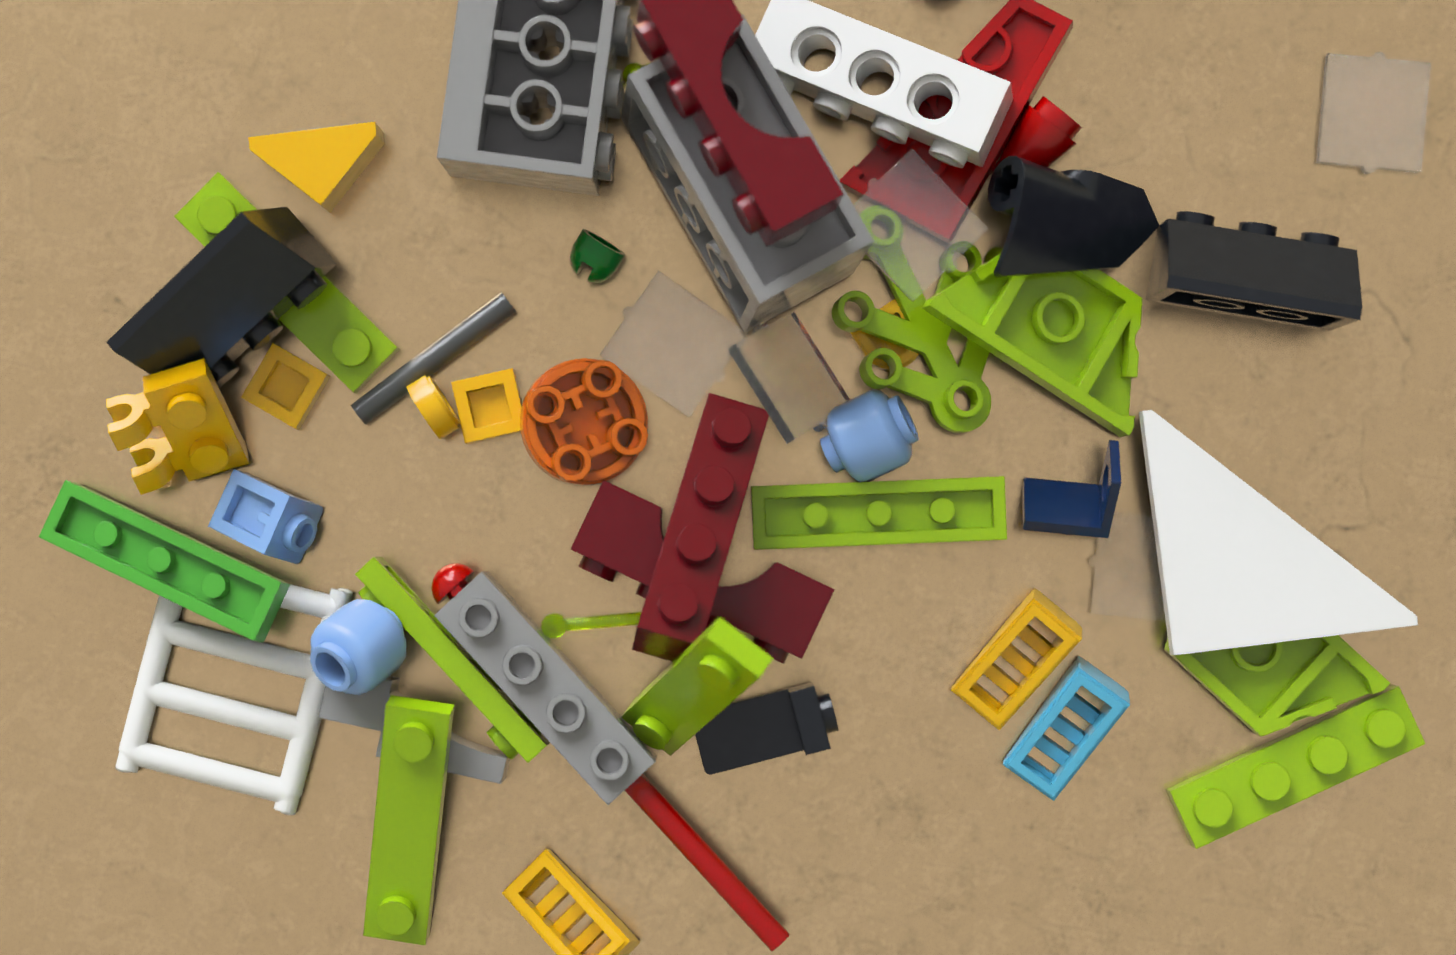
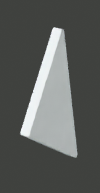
(1241, 566)

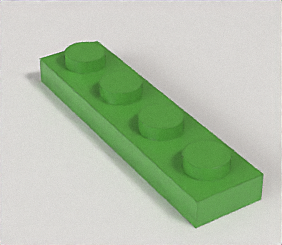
(164, 561)

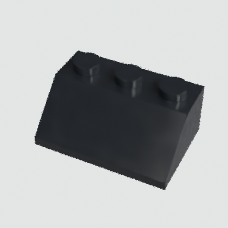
(1255, 272)
(228, 296)

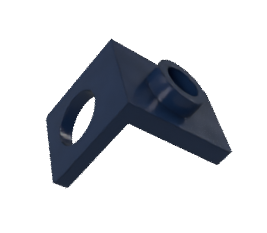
(1074, 506)

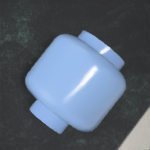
(869, 436)
(357, 647)

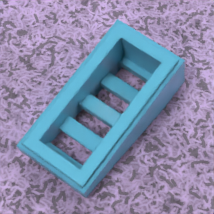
(1064, 694)

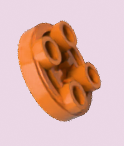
(584, 421)

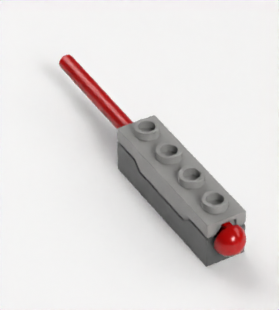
(578, 721)

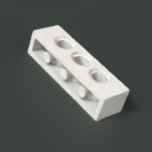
(964, 134)

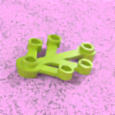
(928, 337)

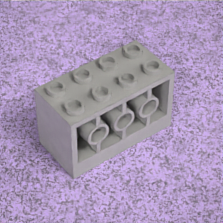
(501, 81)
(752, 277)

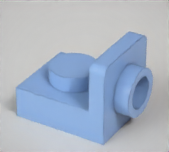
(266, 518)

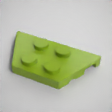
(1058, 330)
(1283, 680)

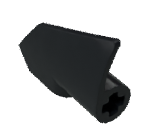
(1066, 219)

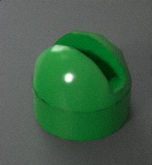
(598, 254)

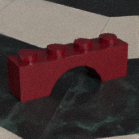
(776, 178)
(700, 527)
(776, 607)

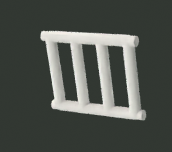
(153, 692)

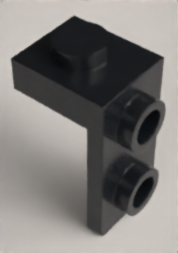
(767, 728)

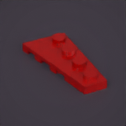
(1014, 46)

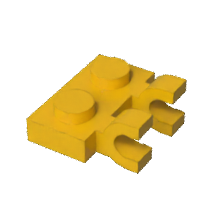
(193, 418)

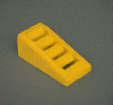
(1052, 654)
(554, 934)

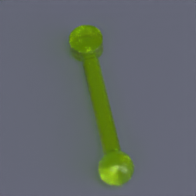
(556, 625)

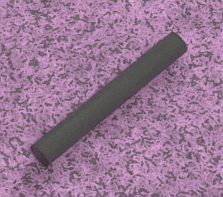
(433, 357)

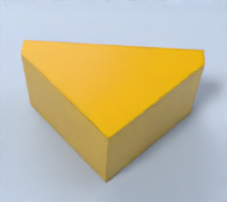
(321, 160)

